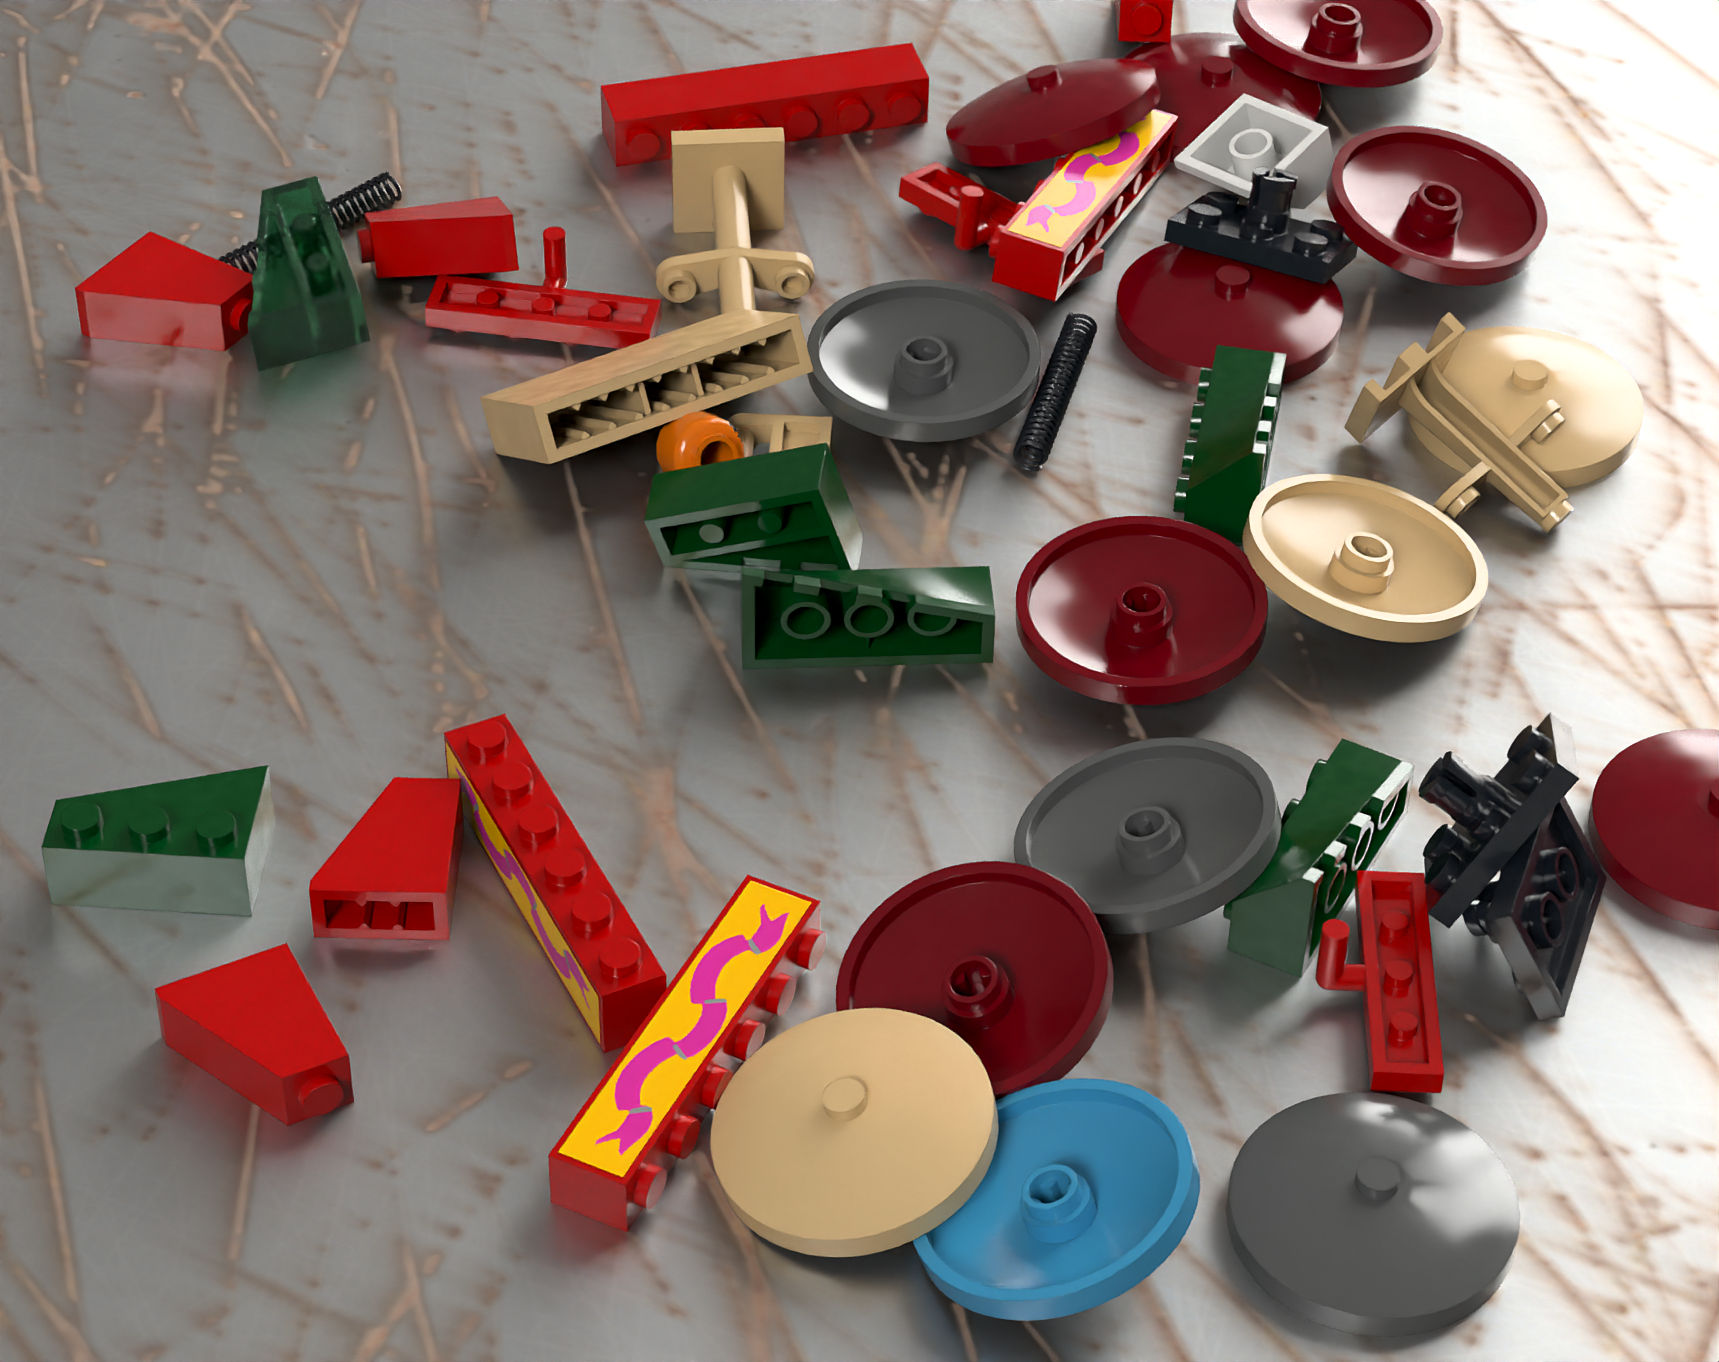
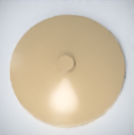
(1517, 371)
(1365, 558)
(854, 1132)

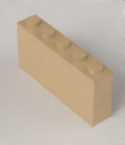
(646, 385)

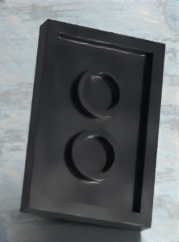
(1263, 230)
(1491, 813)
(1543, 910)

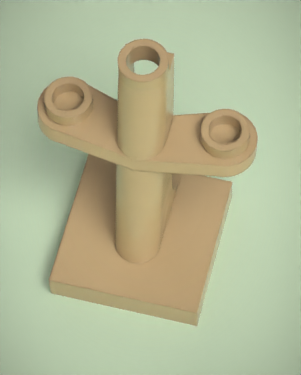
(730, 186)
(1426, 395)

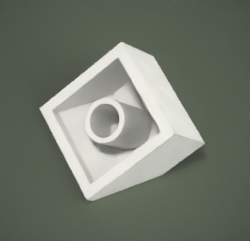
(1261, 136)

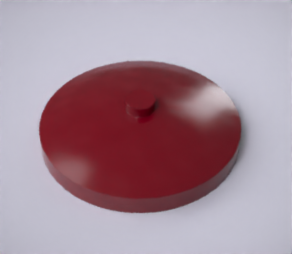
(1343, 39)
(1209, 72)
(1053, 111)
(1436, 205)
(1187, 301)
(1141, 610)
(1660, 824)
(995, 959)

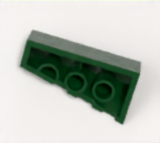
(1233, 439)
(866, 617)
(1324, 839)

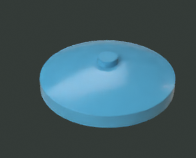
(1075, 1206)

